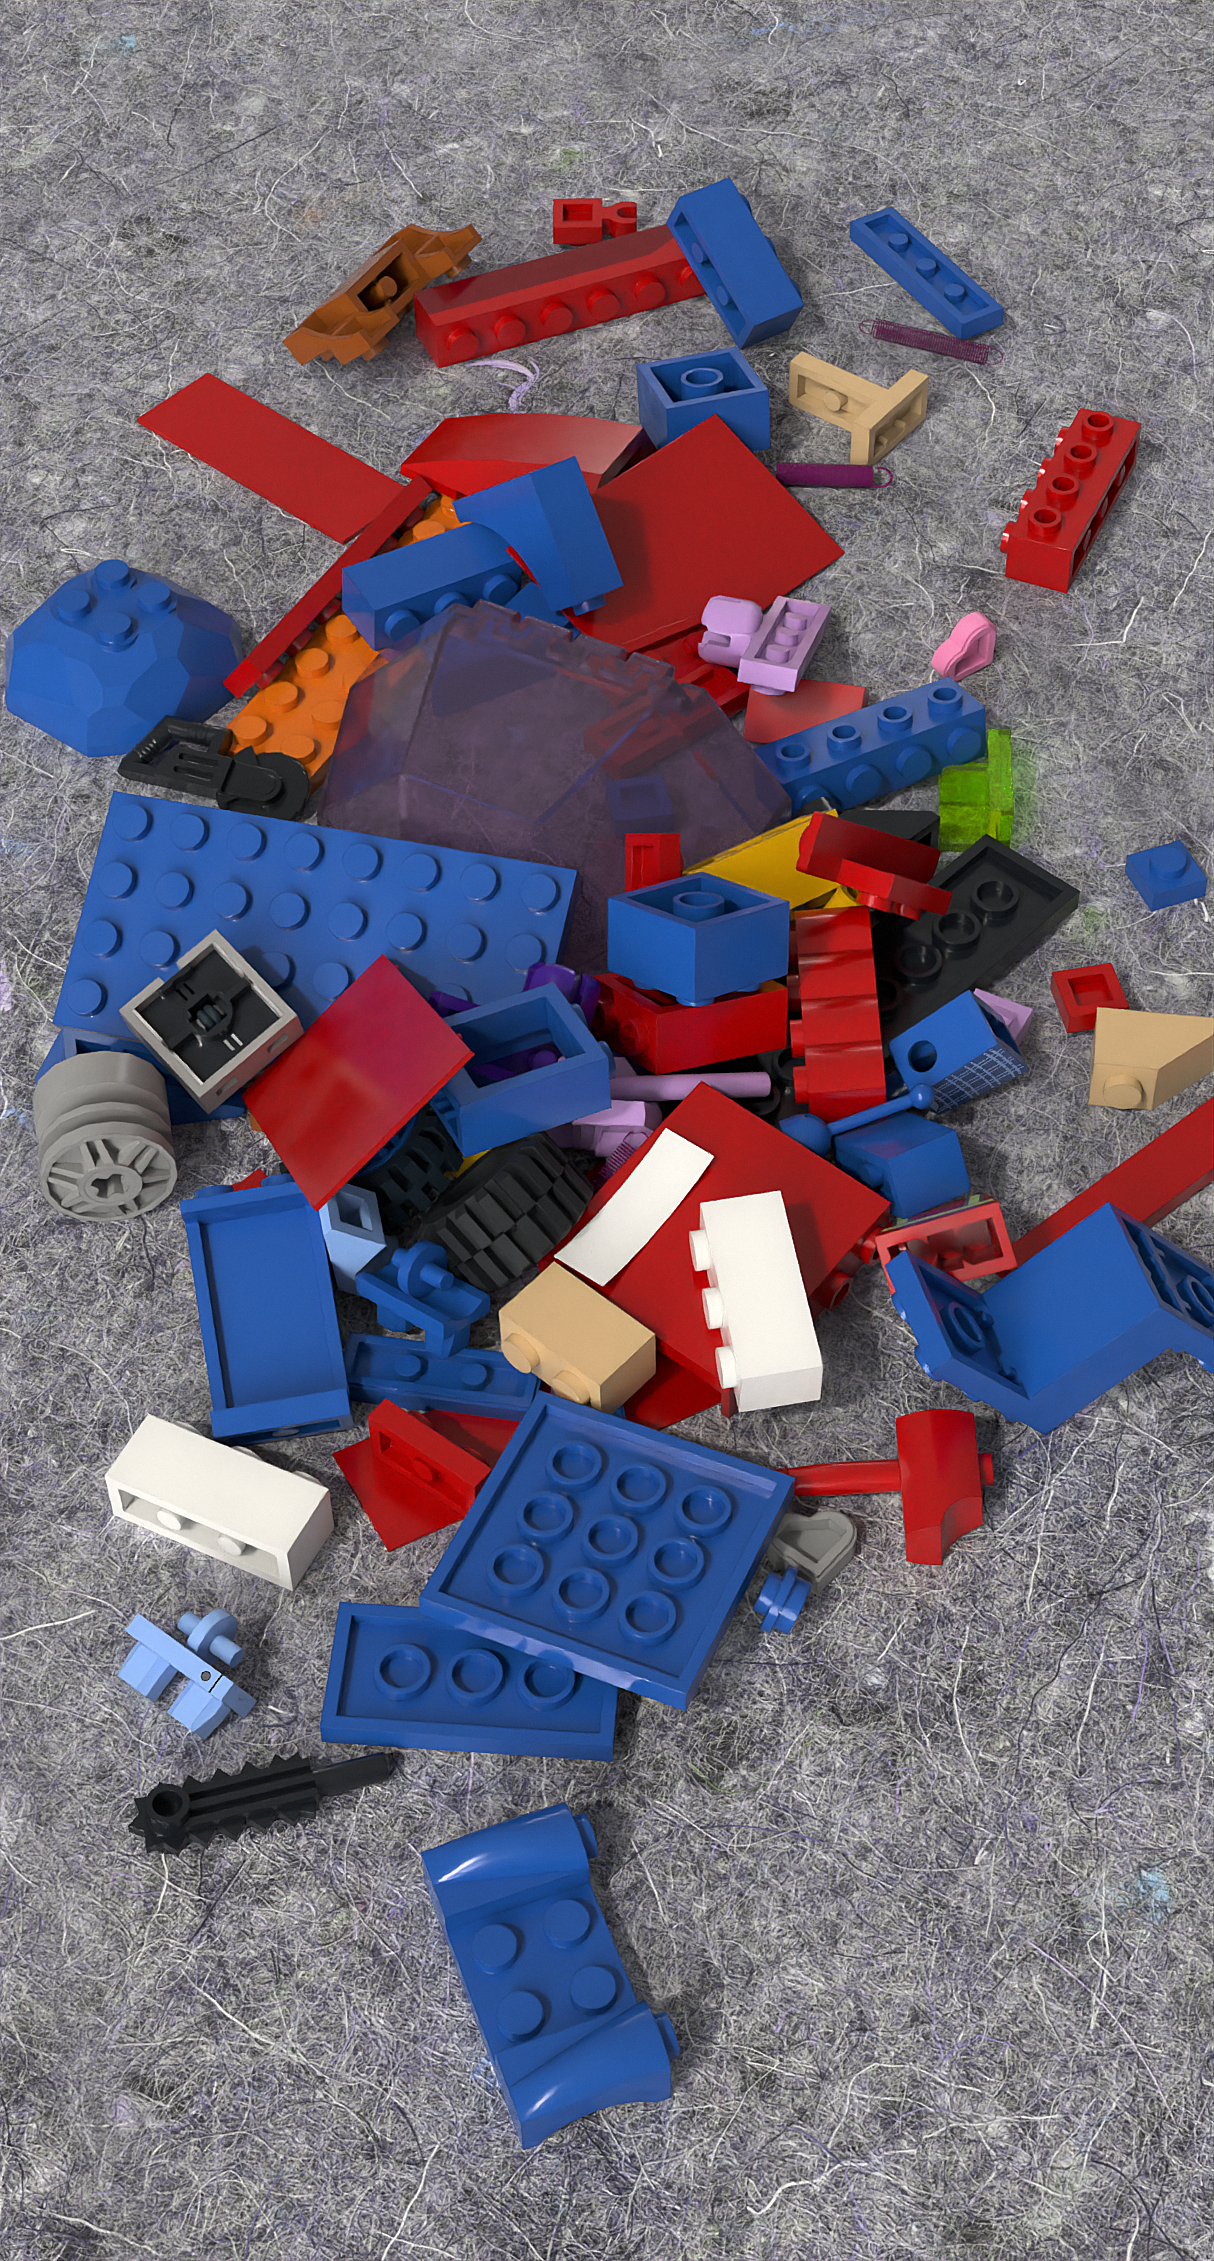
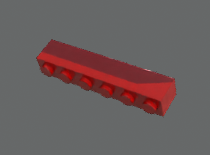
(553, 296)

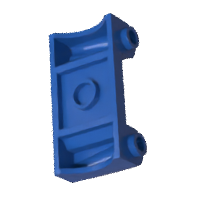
(546, 1972)

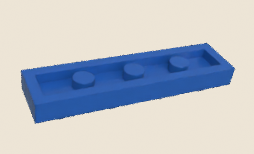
(926, 273)

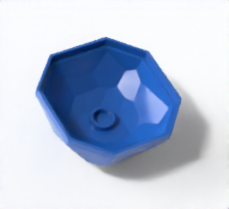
(118, 657)

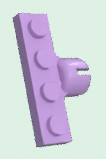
(766, 648)

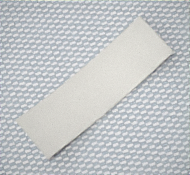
(636, 1208)

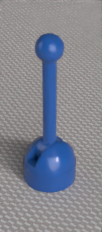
(817, 1134)

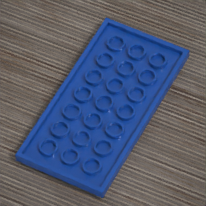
(302, 911)

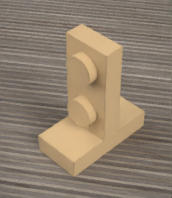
(870, 412)

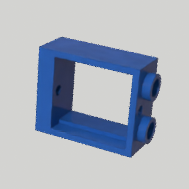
(533, 1099)

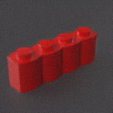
(838, 1010)

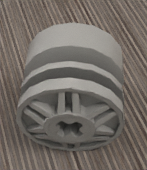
(104, 1136)

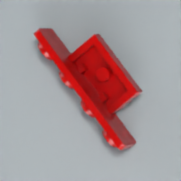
(881, 866)

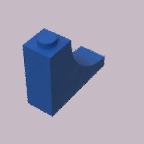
(554, 532)

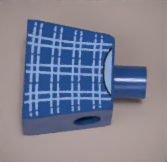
(956, 1052)

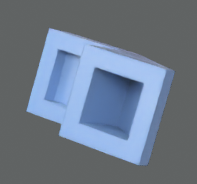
(355, 1235)

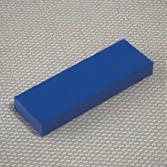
(415, 1379)

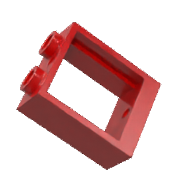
(676, 1037)

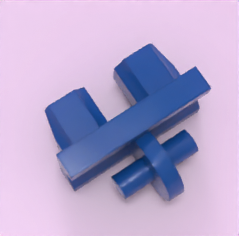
(422, 1293)

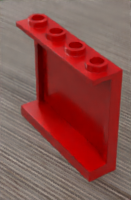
(825, 1208)

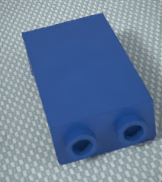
(266, 1314)

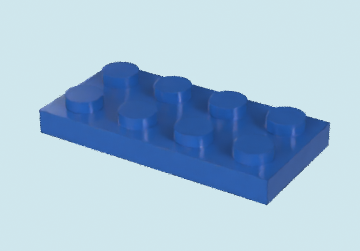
(446, 1689)

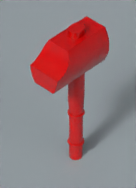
(934, 1471)

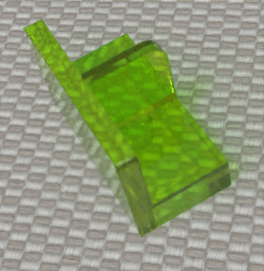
(977, 797)

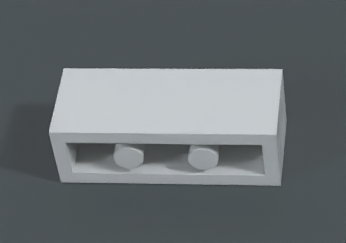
(757, 1302)
(221, 1501)

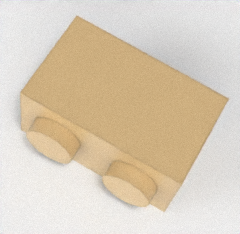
(576, 1341)

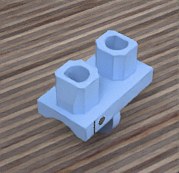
(159, 1657)

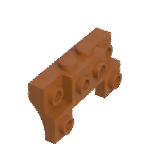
(380, 294)

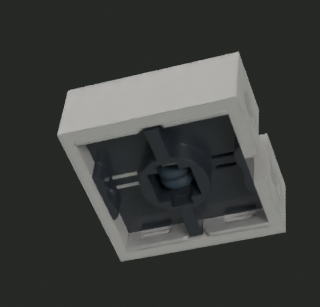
(212, 1022)

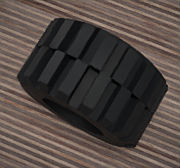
(507, 1211)

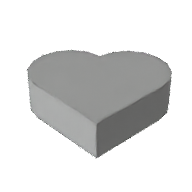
(814, 1545)

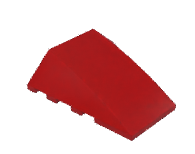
(493, 448)

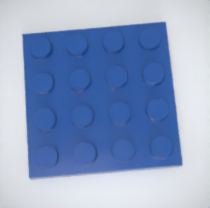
(609, 1549)

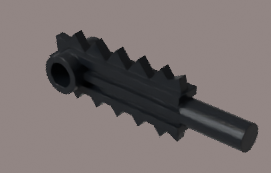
(254, 1798)

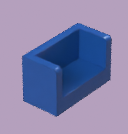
(904, 1161)

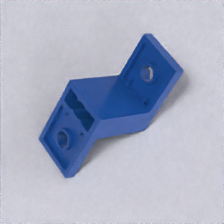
(1062, 1320)

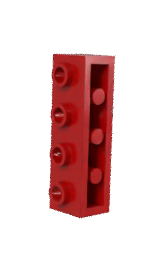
(1070, 500)

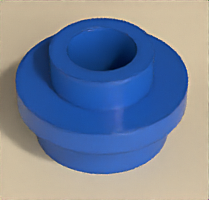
(781, 1600)

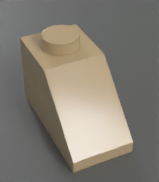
(1147, 1057)

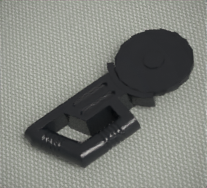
(246, 783)

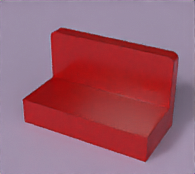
(811, 704)

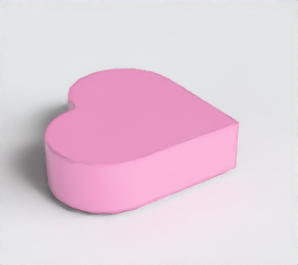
(967, 648)

